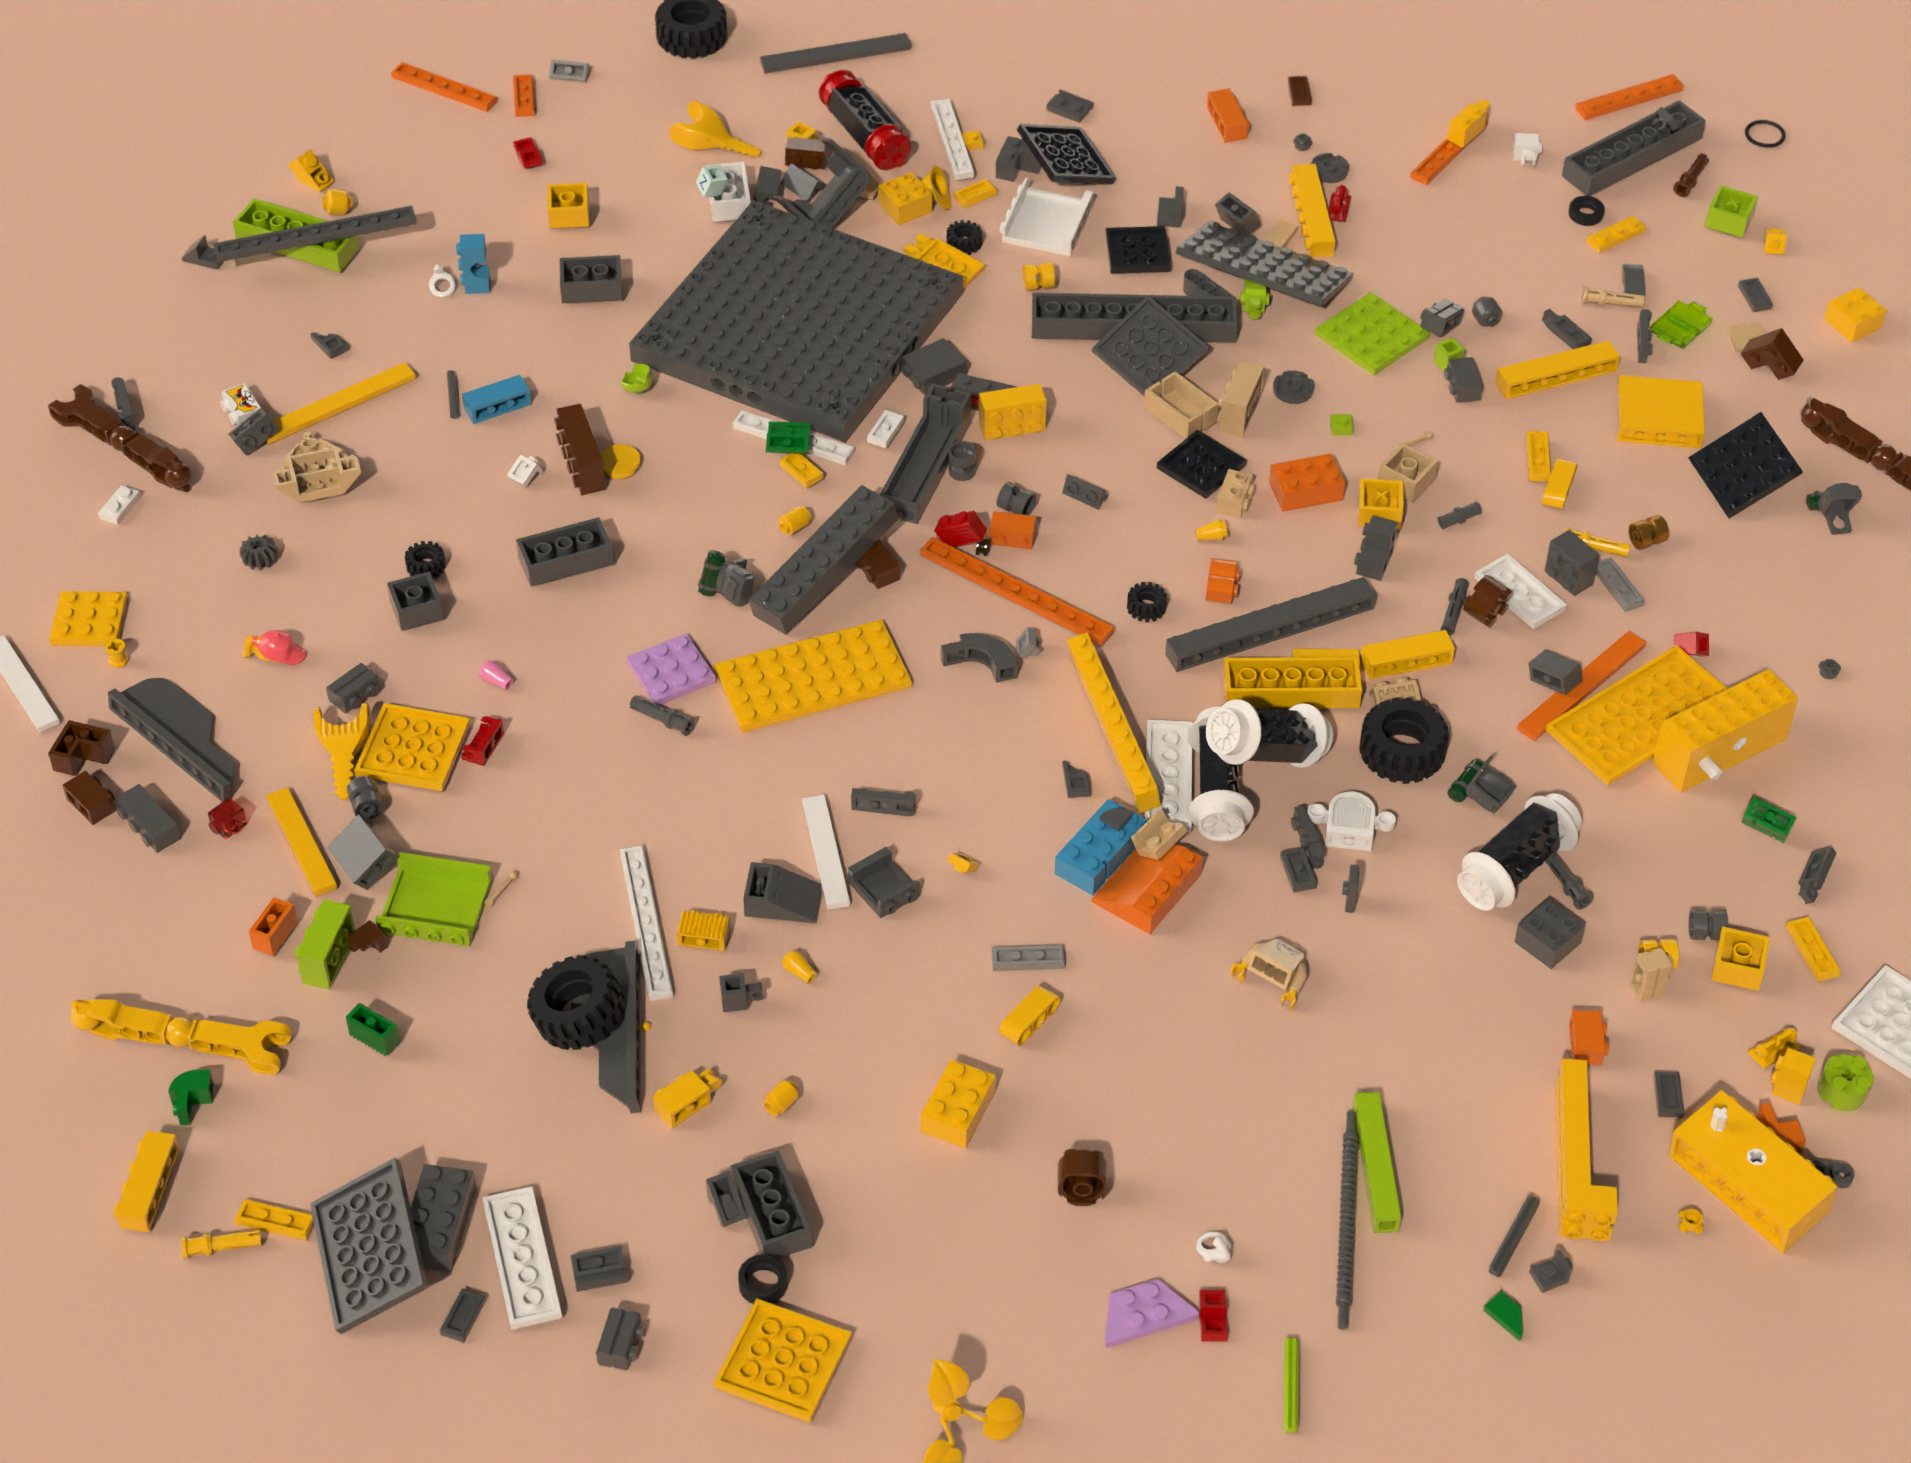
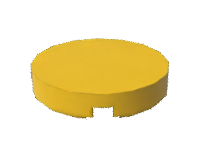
(620, 461)

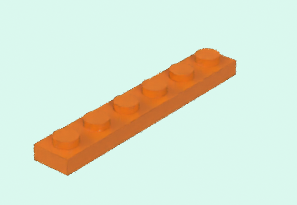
(1629, 97)

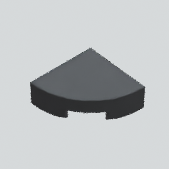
(1116, 818)

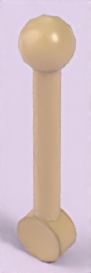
(1427, 435)
(488, 902)

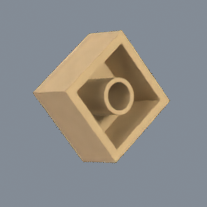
(1412, 468)

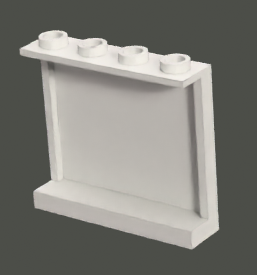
(1046, 220)

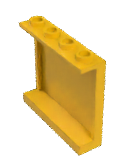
(1660, 411)

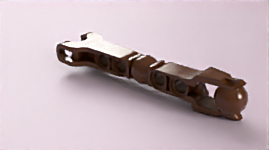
(1855, 440)
(141, 450)

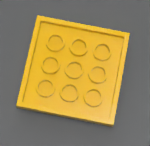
(412, 747)
(783, 1360)

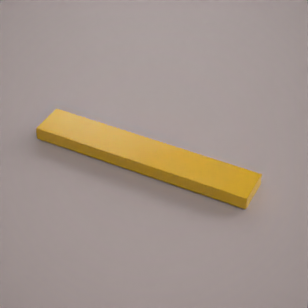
(301, 842)

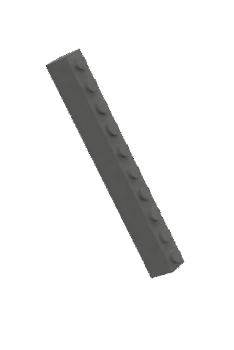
(1270, 624)

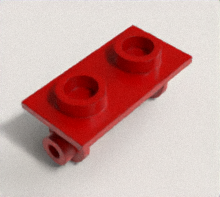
(1339, 204)

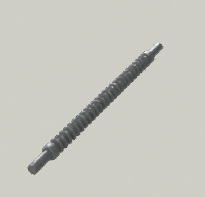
(1347, 1218)

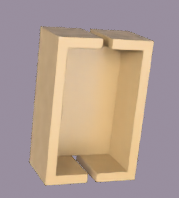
(1180, 405)

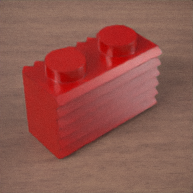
(960, 529)

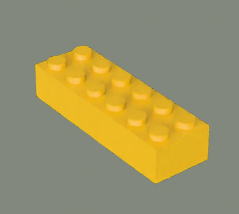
(1293, 681)

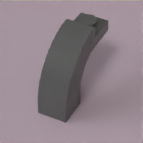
(984, 650)

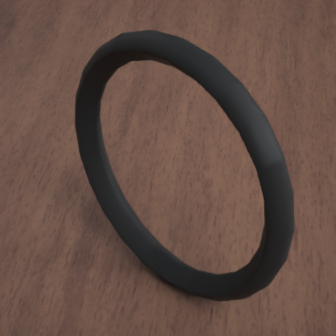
(1769, 123)

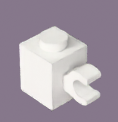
(1526, 148)

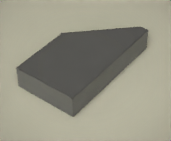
(331, 345)
(1076, 781)

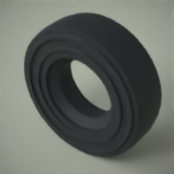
(1584, 218)

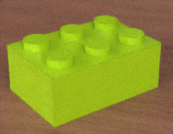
(325, 944)

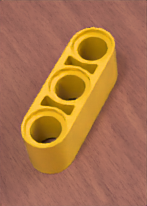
(1559, 483)
(1029, 1015)

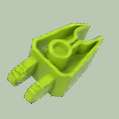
(1254, 299)

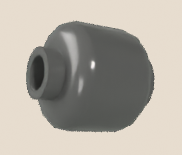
(1486, 311)

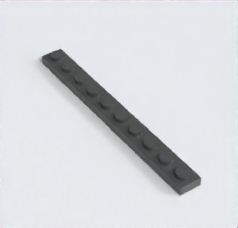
(314, 233)

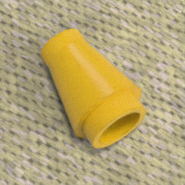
(1212, 531)
(797, 965)

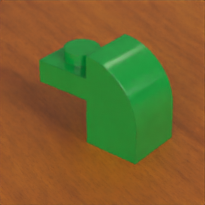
(190, 1089)

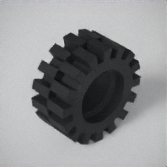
(968, 230)
(421, 552)
(1146, 611)

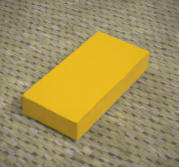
(975, 193)

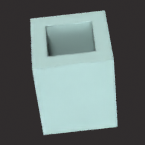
(711, 180)

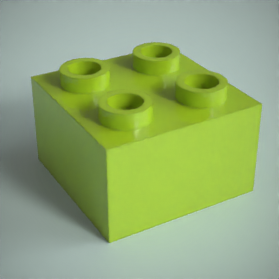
(1731, 211)

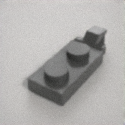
(1566, 330)
(1815, 873)

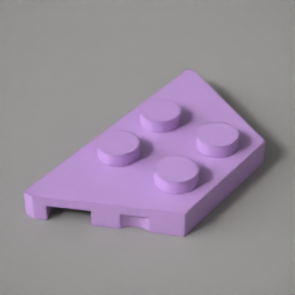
(1145, 1311)

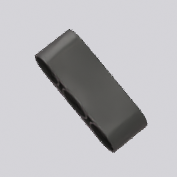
(1198, 284)

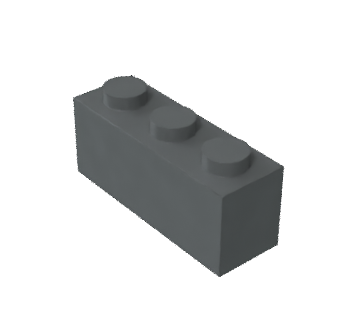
(147, 818)

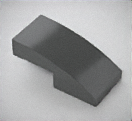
(1633, 279)

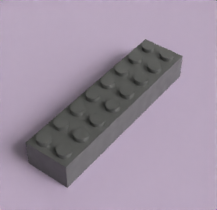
(1631, 150)
(823, 559)

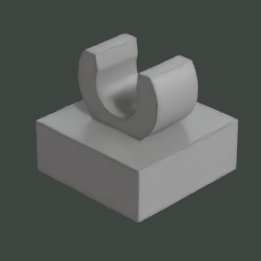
(1028, 643)

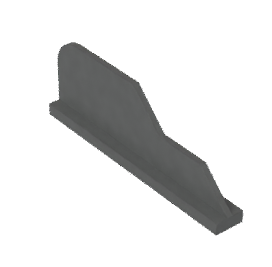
(177, 729)
(621, 1049)

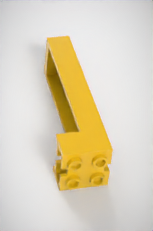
(1583, 1208)

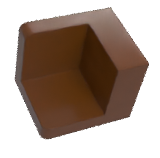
(367, 936)

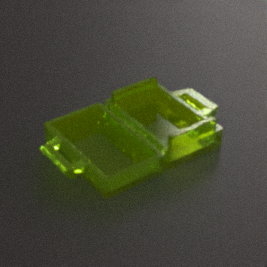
(1681, 323)

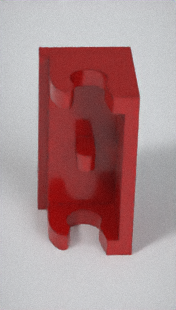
(484, 741)

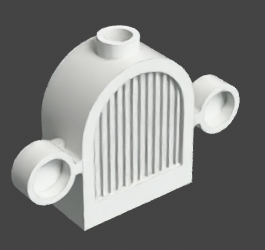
(1351, 821)

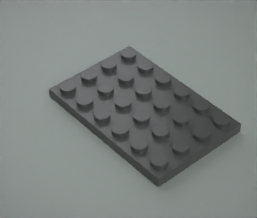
(368, 1246)

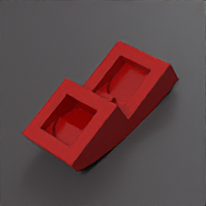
(527, 153)
(1213, 1315)

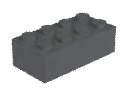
(565, 551)
(772, 1205)
(441, 1213)

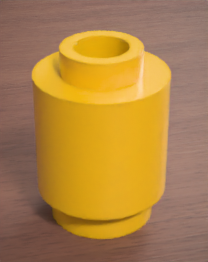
(794, 520)
(781, 1097)

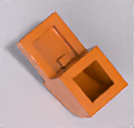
(1789, 1131)

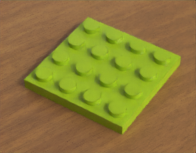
(1372, 333)

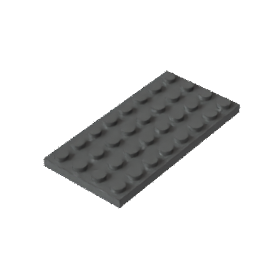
(1265, 263)

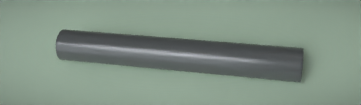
(452, 394)

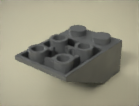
(780, 894)

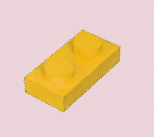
(801, 469)

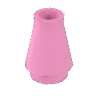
(494, 674)

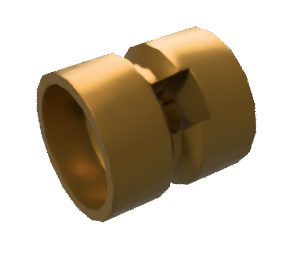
(1648, 532)

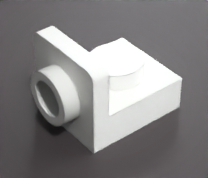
(524, 470)

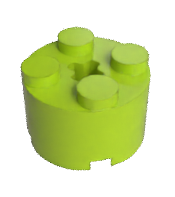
(1845, 1082)

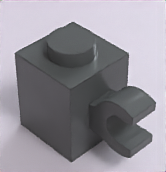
(735, 992)

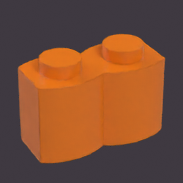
(1221, 581)

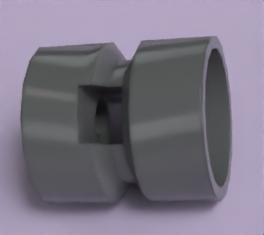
(962, 461)
(1015, 499)
(365, 797)
(1706, 924)

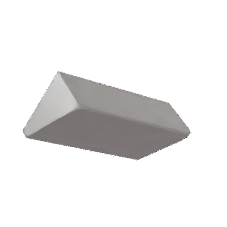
(569, 70)

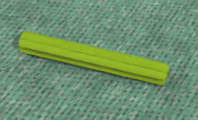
(1291, 1385)

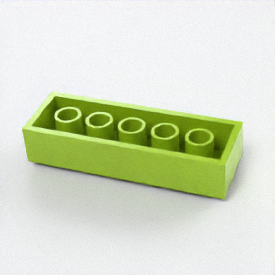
(264, 217)

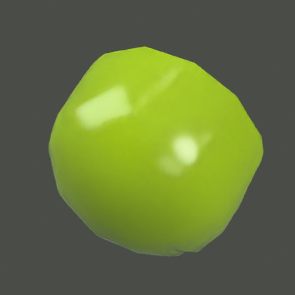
(638, 380)

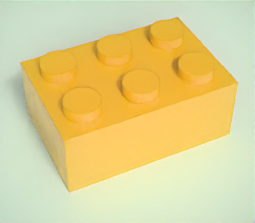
(1012, 411)
(958, 1103)

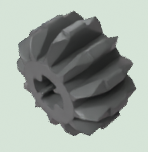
(258, 552)

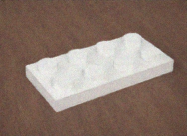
(1531, 598)

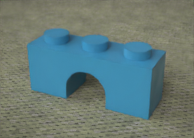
(473, 251)

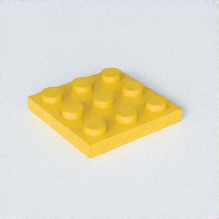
(88, 618)

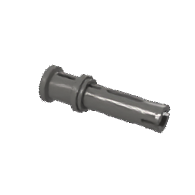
(670, 718)
(1571, 885)

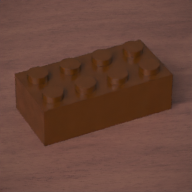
(580, 449)

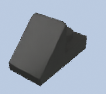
(202, 255)
(725, 1198)

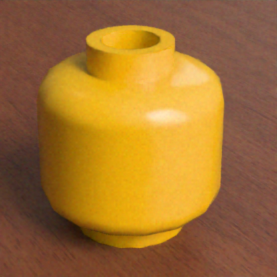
(336, 202)

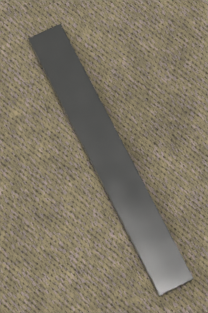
(835, 53)

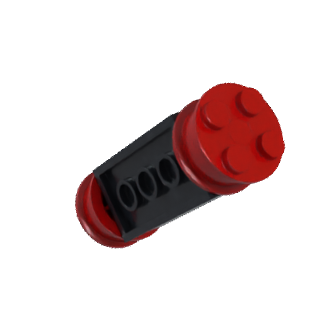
(865, 119)

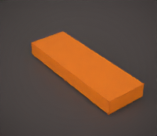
(523, 95)

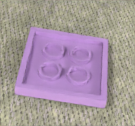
(671, 669)

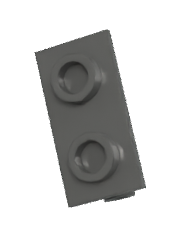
(1084, 491)

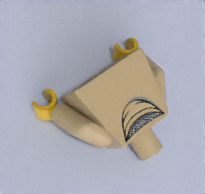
(1278, 964)

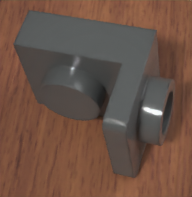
(1552, 1272)

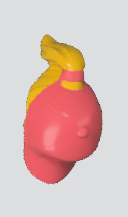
(274, 647)

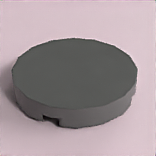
(1331, 168)
(1293, 387)

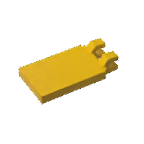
(946, 257)

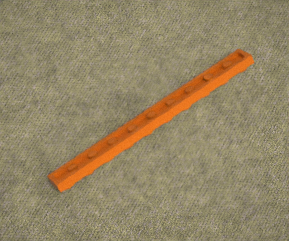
(1016, 591)

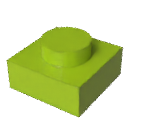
(1341, 424)

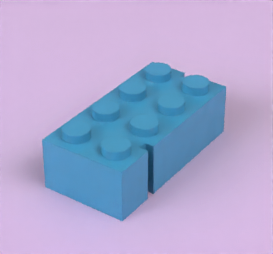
(1093, 845)

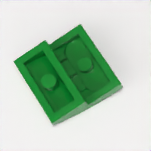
(788, 437)

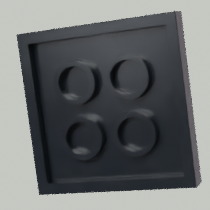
(1138, 249)
(1200, 463)

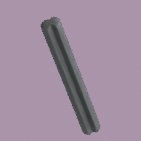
(1514, 1236)

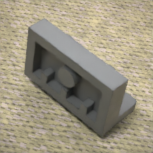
(253, 431)

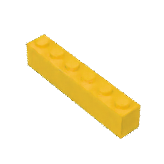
(1312, 210)
(1557, 369)

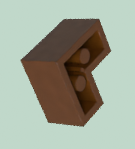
(1776, 351)
(78, 743)

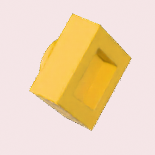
(973, 140)
(963, 863)

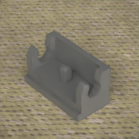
(767, 184)

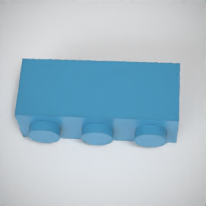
(496, 399)

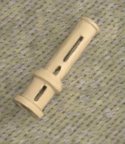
(1603, 296)

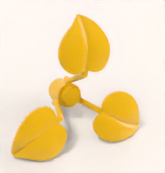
(951, 1382)

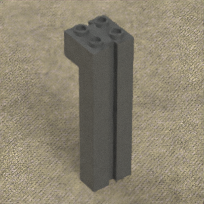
(927, 453)

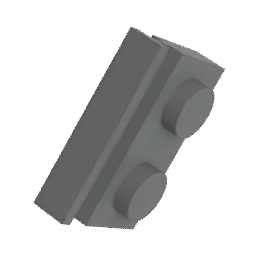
(1069, 106)
(599, 1268)

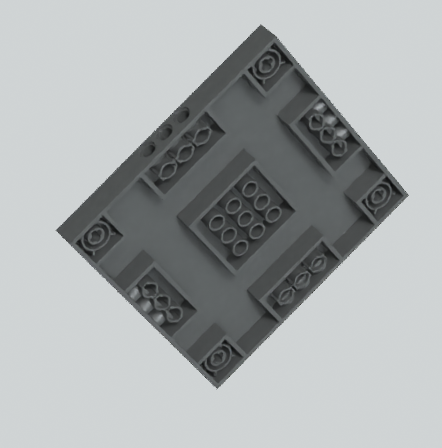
(797, 320)

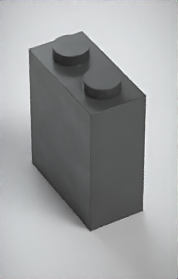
(933, 364)

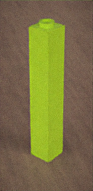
(1376, 1162)

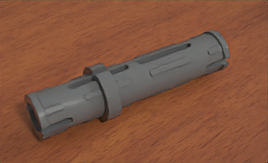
(1456, 600)

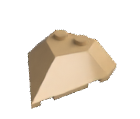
(316, 470)

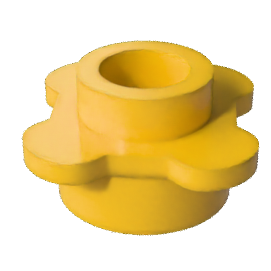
(1691, 1215)

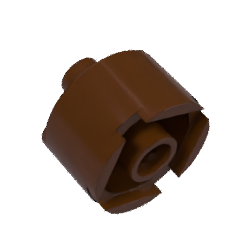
(1488, 600)
(1082, 1177)

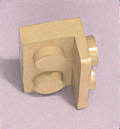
(1400, 689)
(1157, 836)

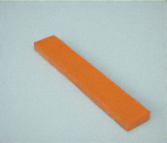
(444, 87)
(1438, 160)

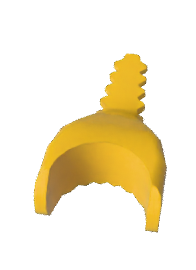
(707, 132)
(343, 744)

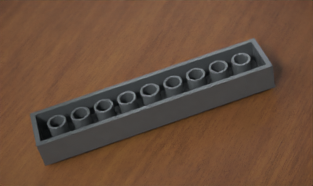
(1096, 314)

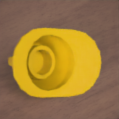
(937, 185)

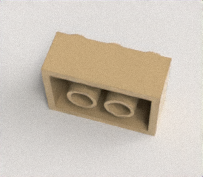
(1240, 398)

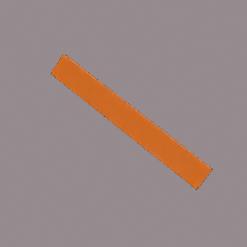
(1592, 677)

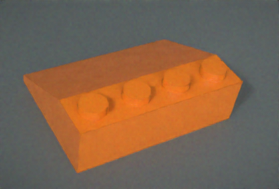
(1149, 888)

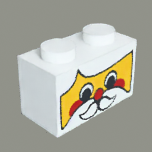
(238, 403)

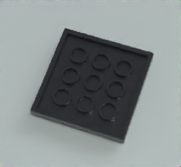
(1066, 154)
(1745, 465)

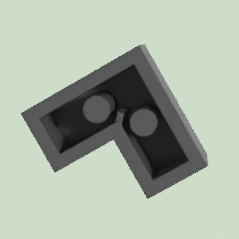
(1015, 157)
(1376, 547)

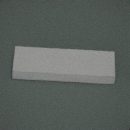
(1618, 585)
(1028, 957)

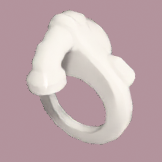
(438, 275)
(1220, 1253)

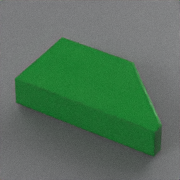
(1506, 1314)

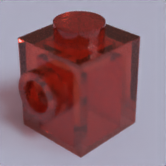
(227, 818)

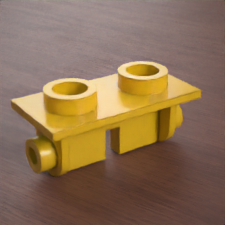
(1769, 1051)

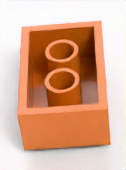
(1306, 482)

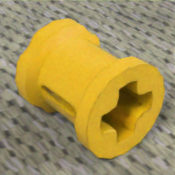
(115, 649)

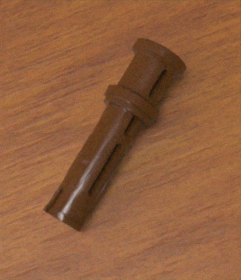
(1689, 178)

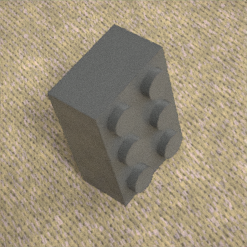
(591, 279)

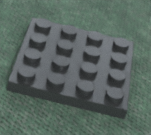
(1149, 346)

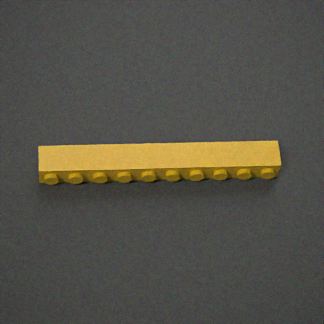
(1113, 723)

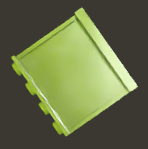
(436, 899)

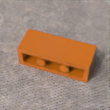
(1227, 115)

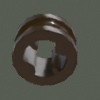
(983, 546)

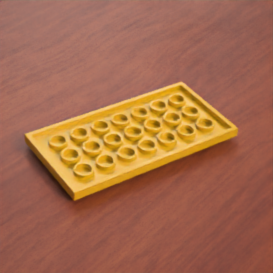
(812, 675)
(1623, 722)

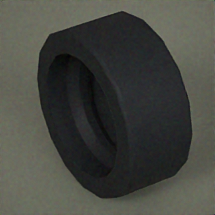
(758, 1263)

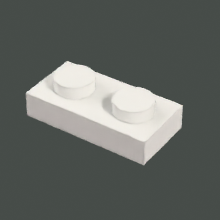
(885, 429)
(119, 504)

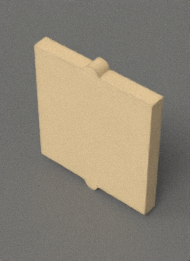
(1742, 333)

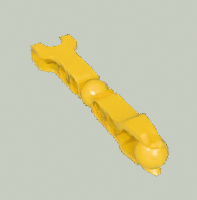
(115, 1021)

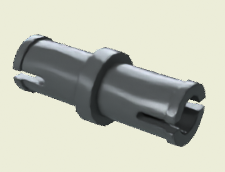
(1459, 515)

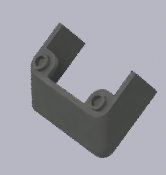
(838, 194)

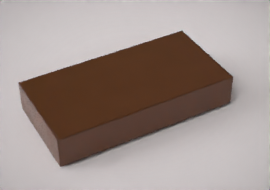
(1299, 90)

